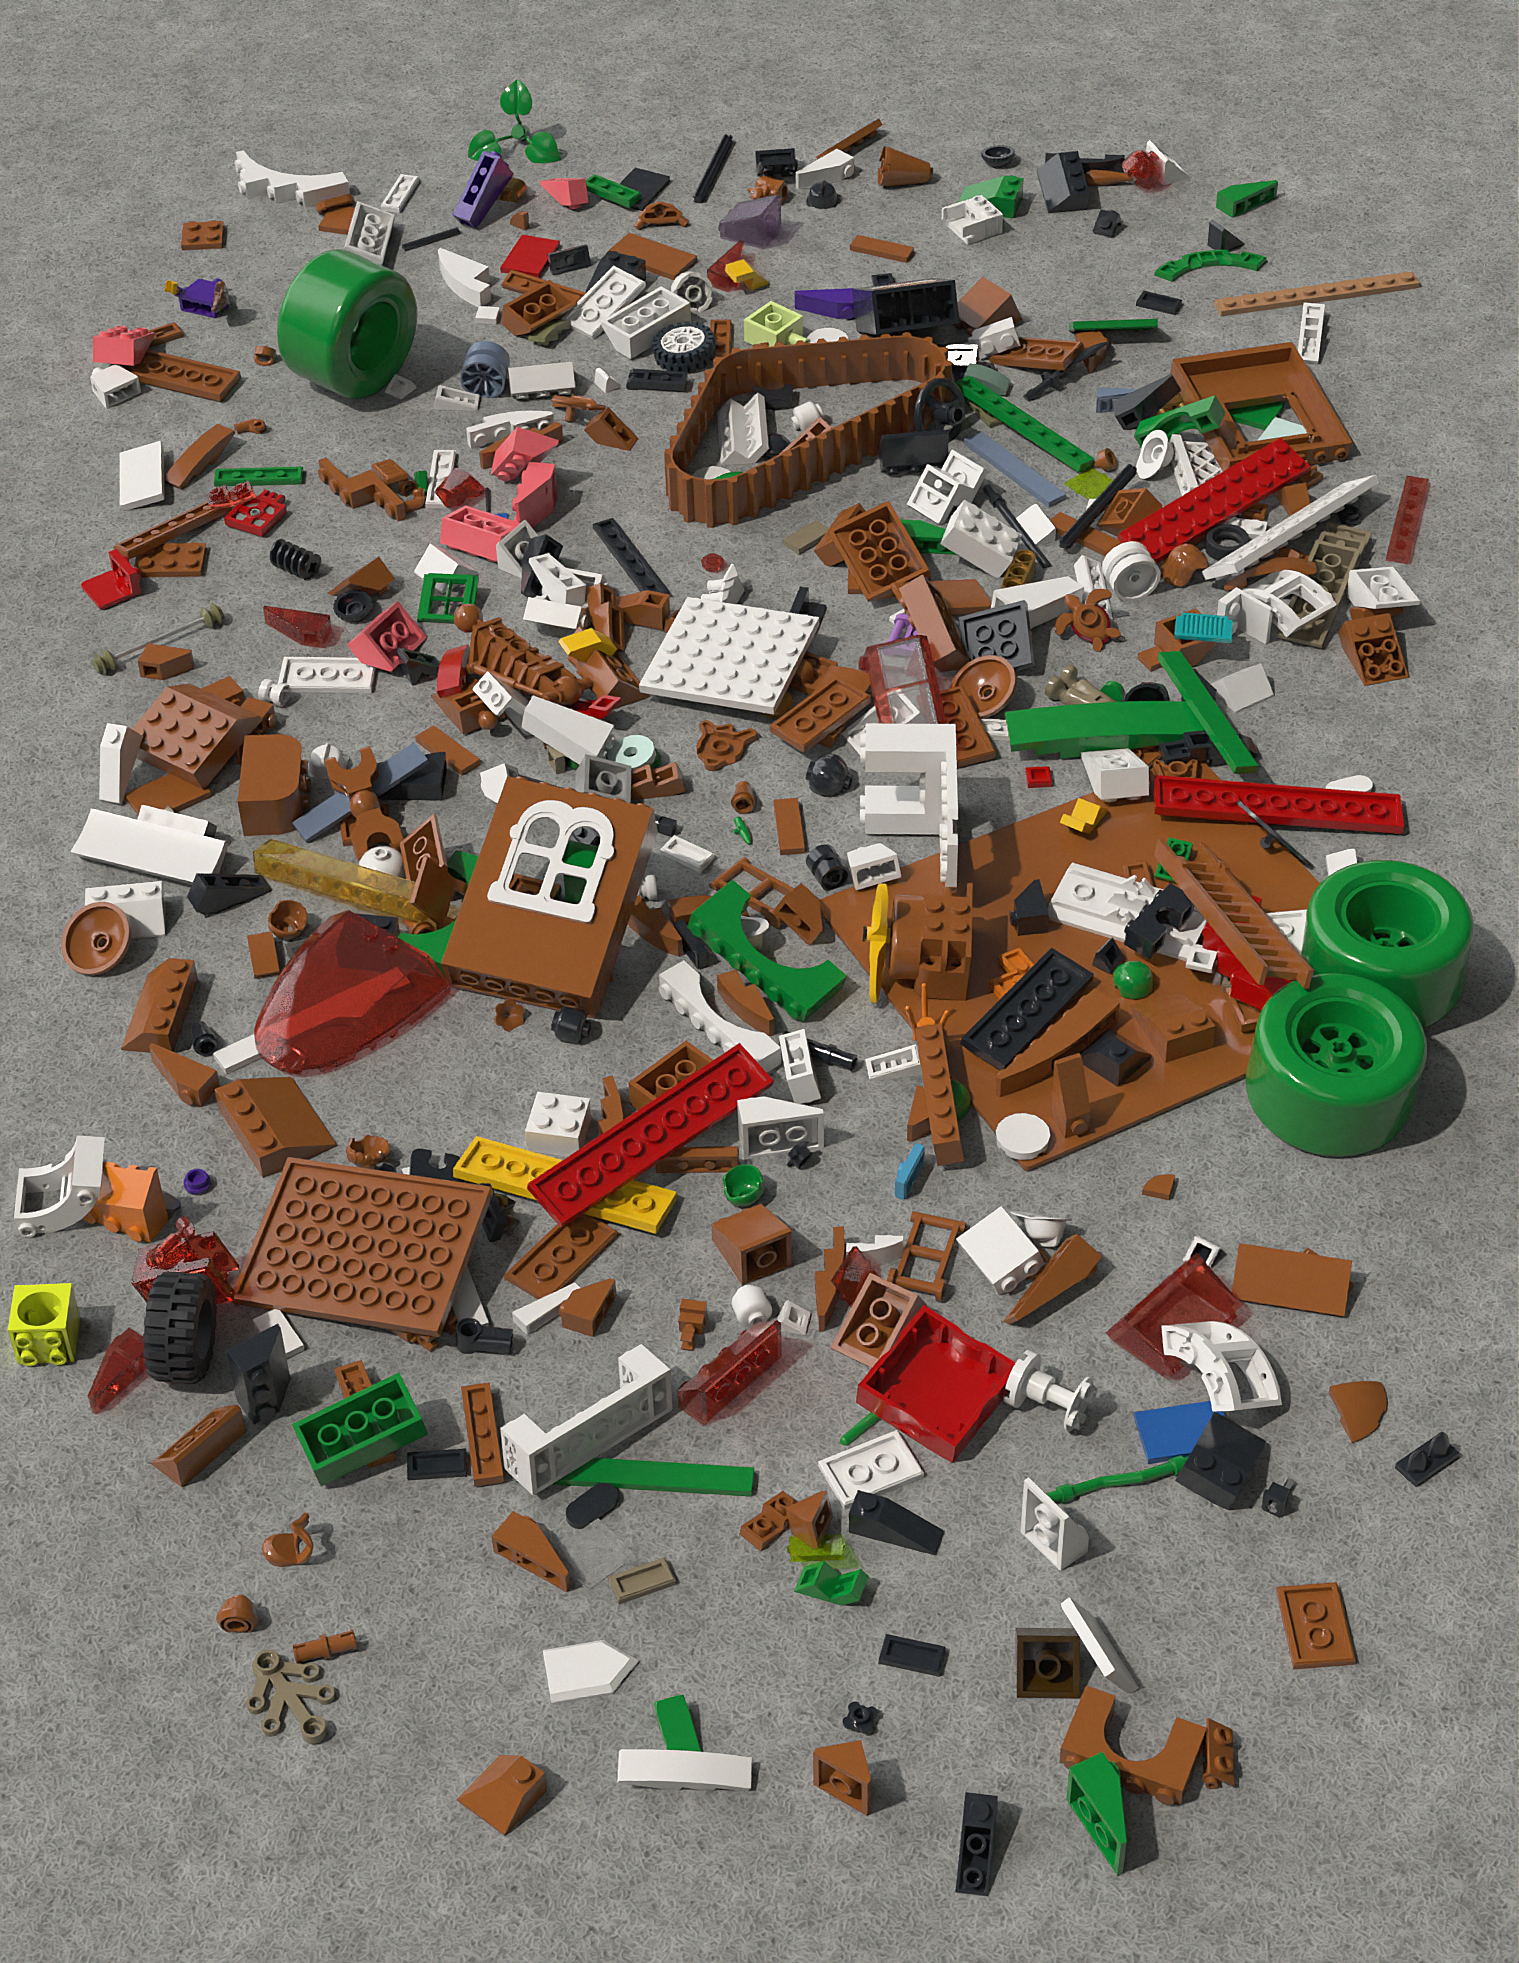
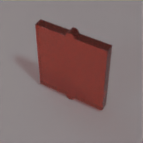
(852, 1275)

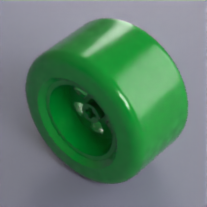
(347, 323)
(1394, 929)
(1348, 1028)

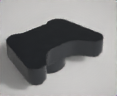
(776, 398)

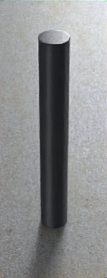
(430, 239)

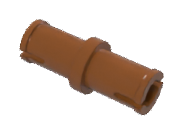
(325, 1646)

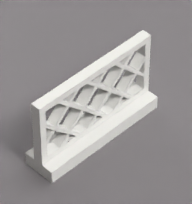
(1183, 468)

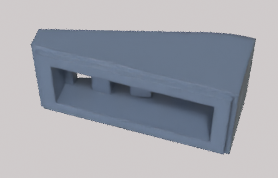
(1109, 394)

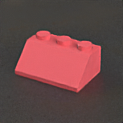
(518, 450)
(475, 531)
(380, 639)

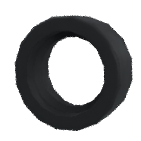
(1224, 532)

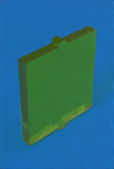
(1089, 483)
(830, 1549)

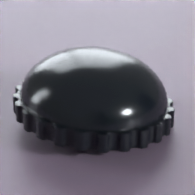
(998, 155)
(776, 444)
(354, 603)

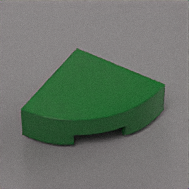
(420, 478)

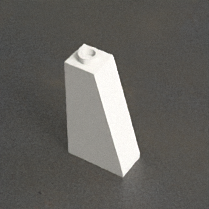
(1043, 598)

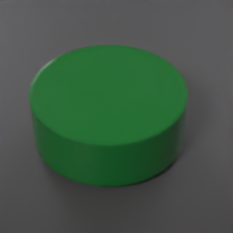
(1113, 690)

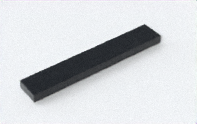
(628, 556)

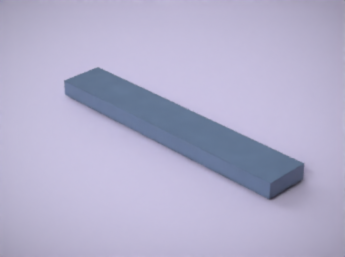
(1015, 469)
(337, 807)

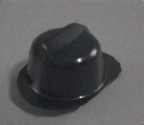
(822, 196)

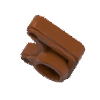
(1176, 768)

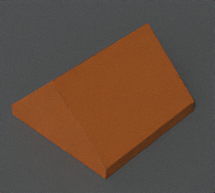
(844, 1774)

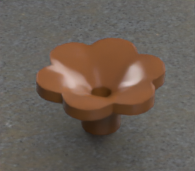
(513, 1015)

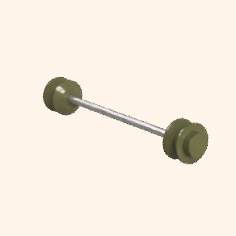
(108, 660)

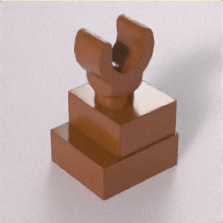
(691, 1321)

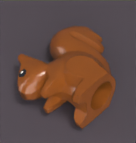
(769, 186)

